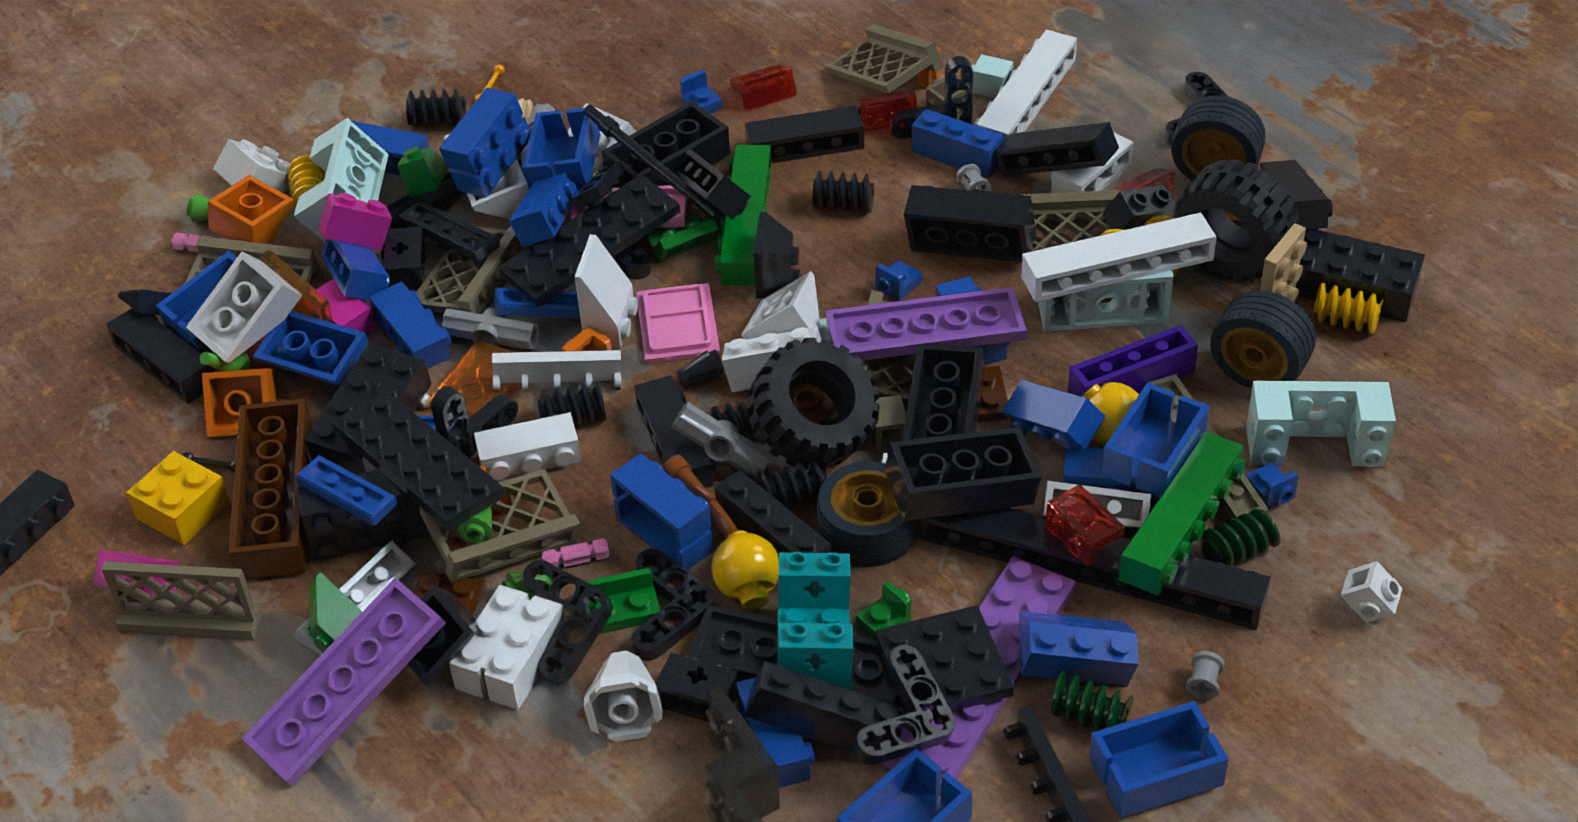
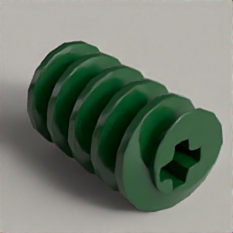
(1240, 538)
(1087, 704)

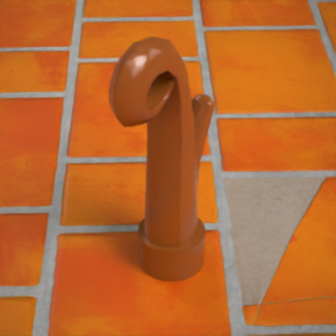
(679, 468)

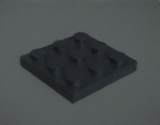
(957, 655)

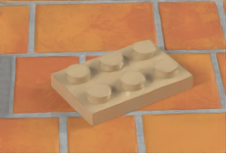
(1283, 265)

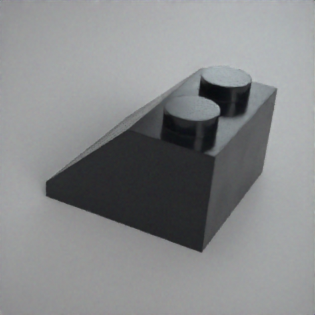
(774, 257)
(449, 640)

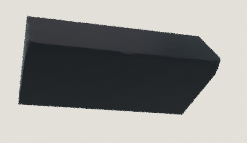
(143, 300)

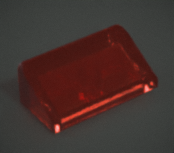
(1150, 178)

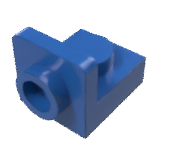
(695, 89)
(897, 279)
(1273, 485)

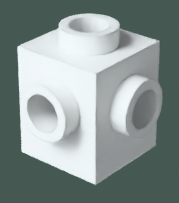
(1371, 592)

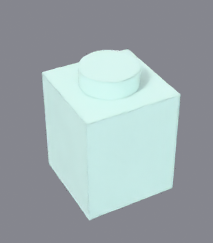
(990, 75)

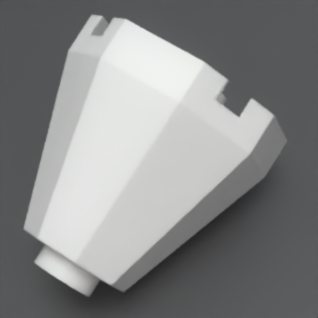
(623, 699)

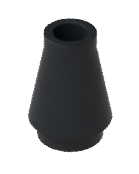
(703, 368)

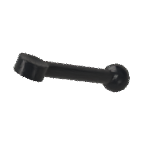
(210, 462)

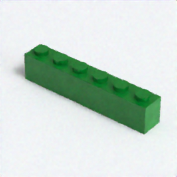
(751, 172)
(1181, 514)

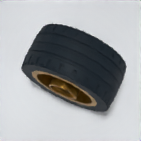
(1216, 131)
(1262, 338)
(862, 515)

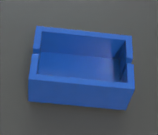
(486, 142)
(555, 152)
(185, 302)
(1149, 445)
(662, 511)
(1158, 759)
(912, 795)

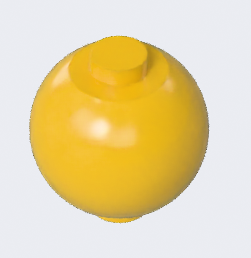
(1114, 402)
(746, 569)

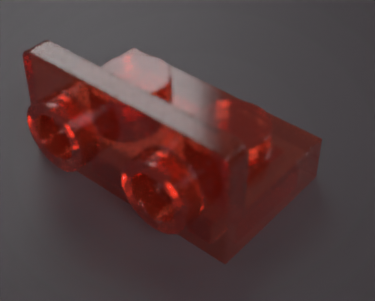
(765, 86)
(878, 108)
(1082, 523)

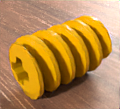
(303, 176)
(1347, 308)

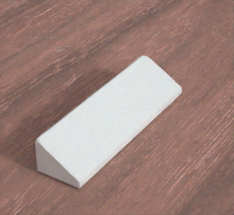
(366, 584)

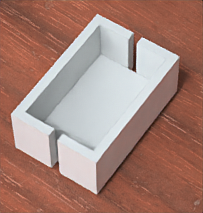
(507, 647)

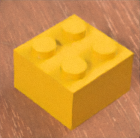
(178, 497)

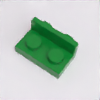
(674, 241)
(631, 597)

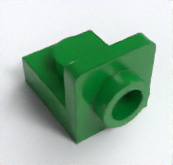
(889, 610)

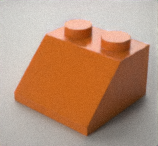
(249, 211)
(229, 390)

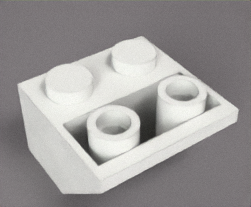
(246, 159)

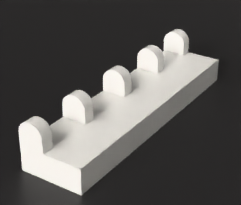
(556, 367)

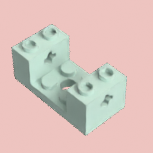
(351, 166)
(1132, 303)
(1350, 410)

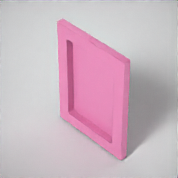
(677, 322)

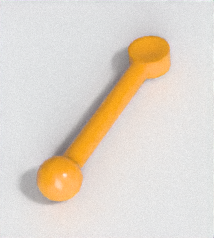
(498, 70)

